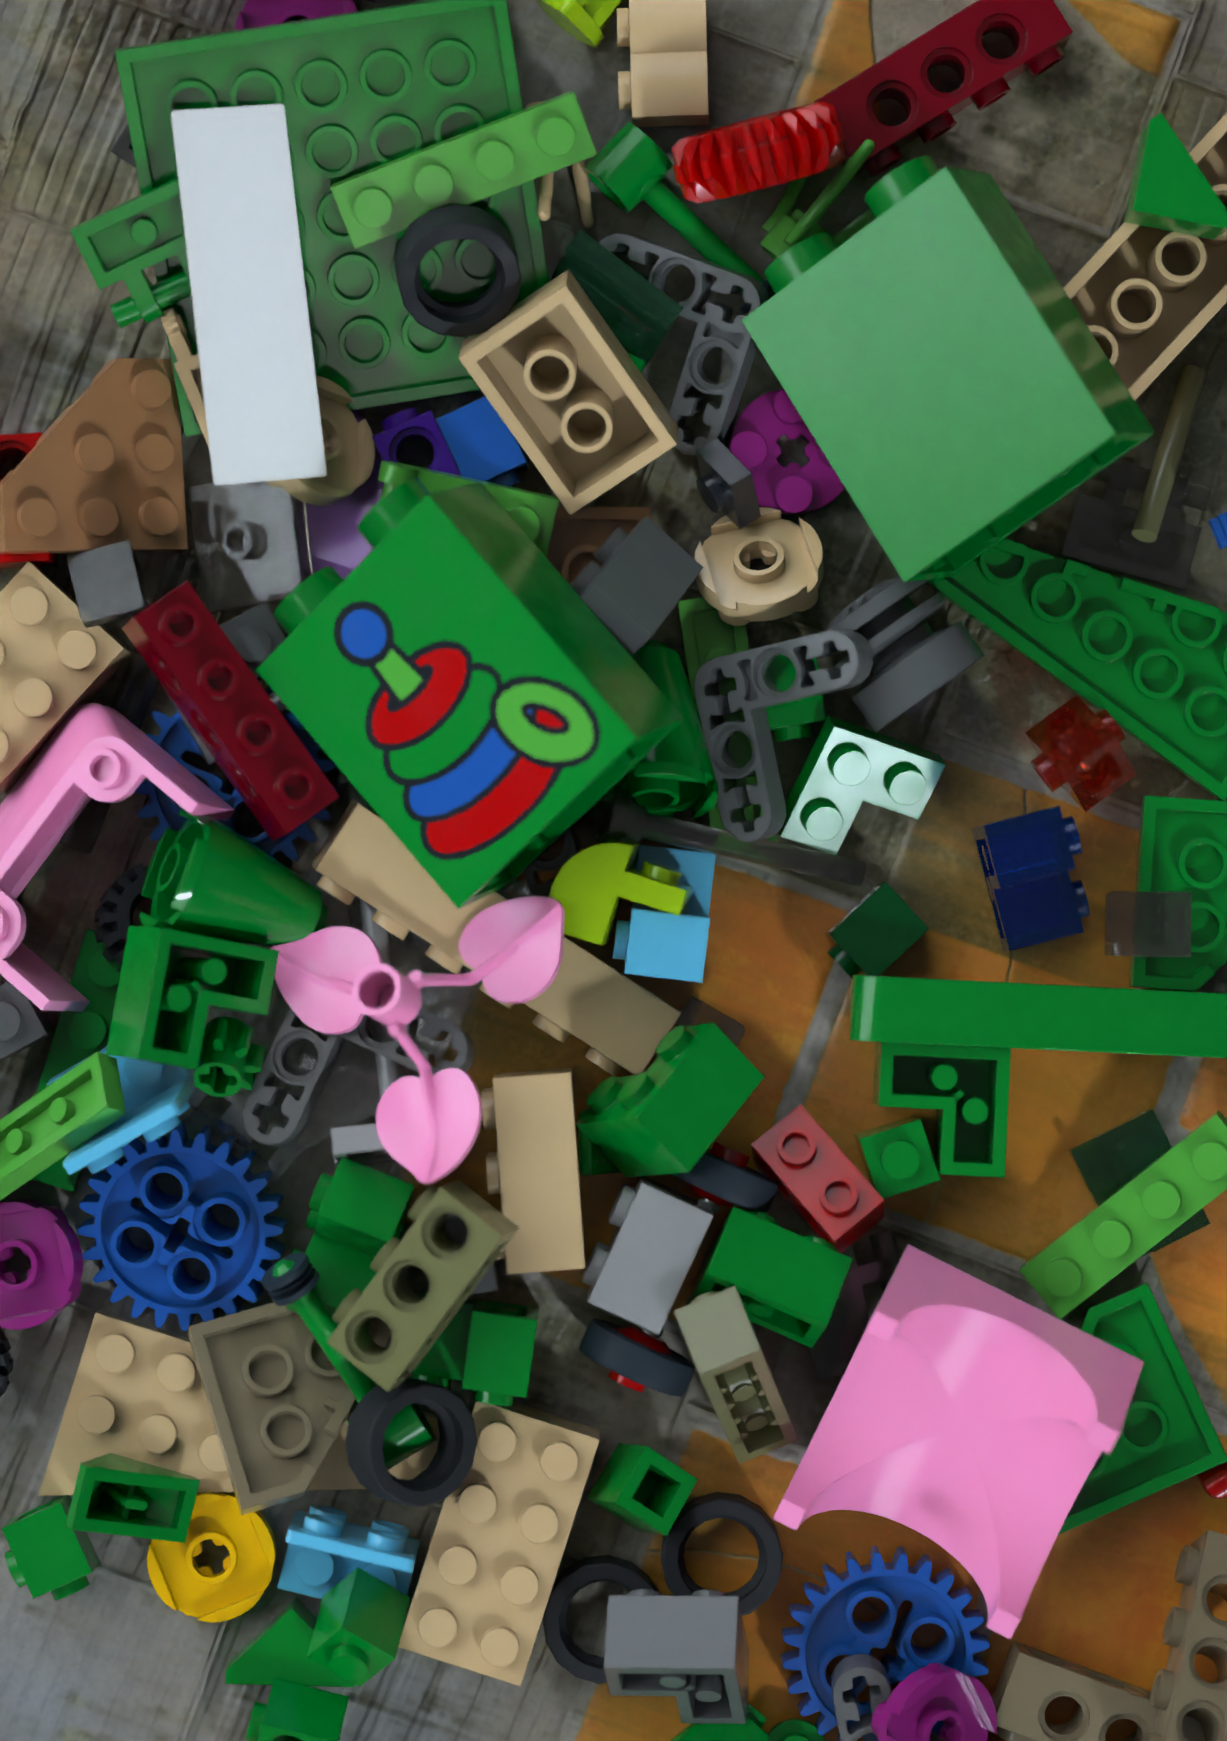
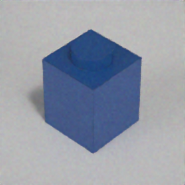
(482, 444)

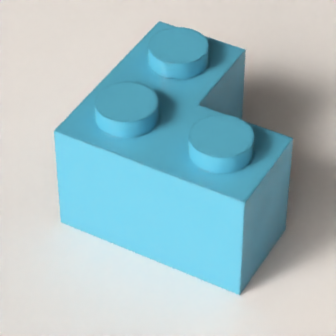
(662, 942)

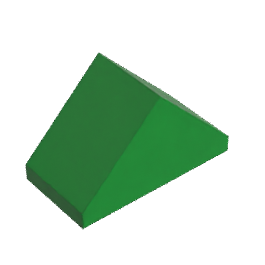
(1170, 188)
(132, 1499)
(282, 1654)

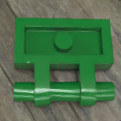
(131, 239)

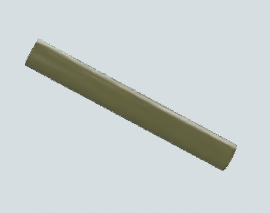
(1169, 453)

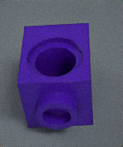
(410, 426)

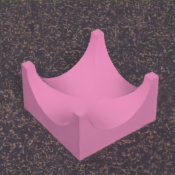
(966, 1426)

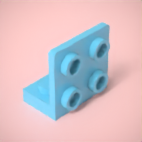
(152, 1101)
(328, 1548)

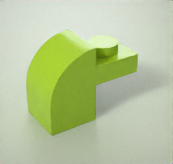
(598, 880)

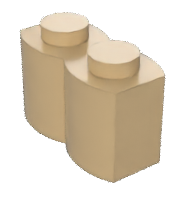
(665, 61)

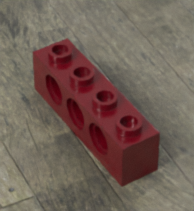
(1037, 36)
(230, 711)

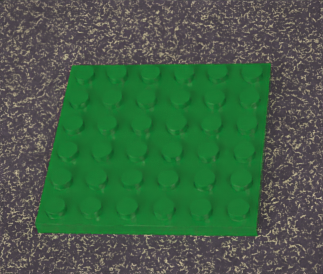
(353, 99)

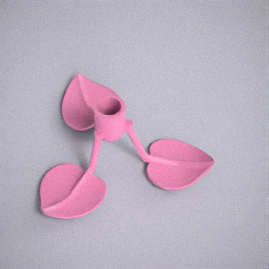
(340, 977)

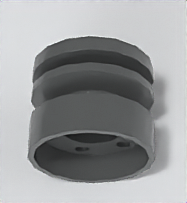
(907, 654)

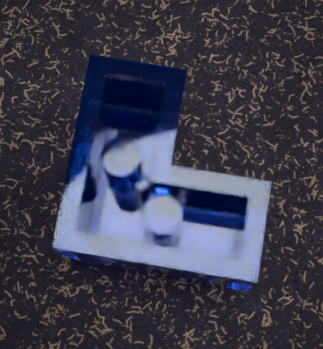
(1029, 878)

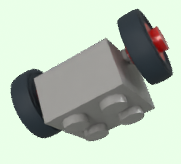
(650, 1259)

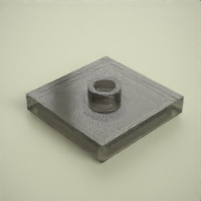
(248, 544)

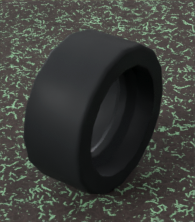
(467, 316)
(454, 1449)
(729, 1507)
(570, 1581)

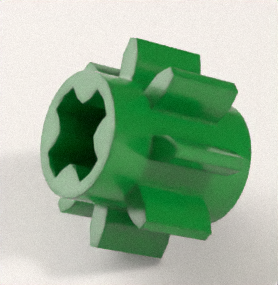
(227, 1058)

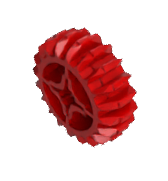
(759, 152)

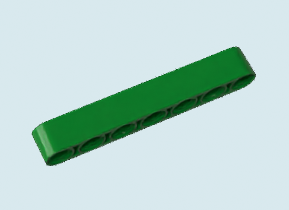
(1038, 1016)

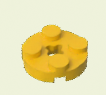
(246, 1570)

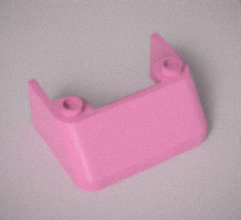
(87, 757)

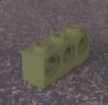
(452, 1274)
(735, 1374)

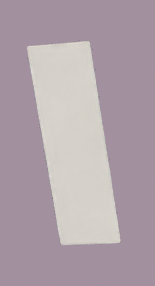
(248, 294)

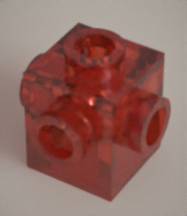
(1074, 741)

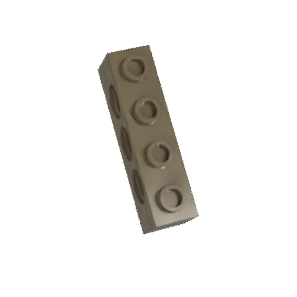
(1190, 1632)
(1036, 1678)

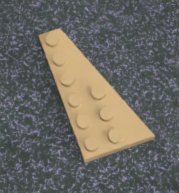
(146, 1402)

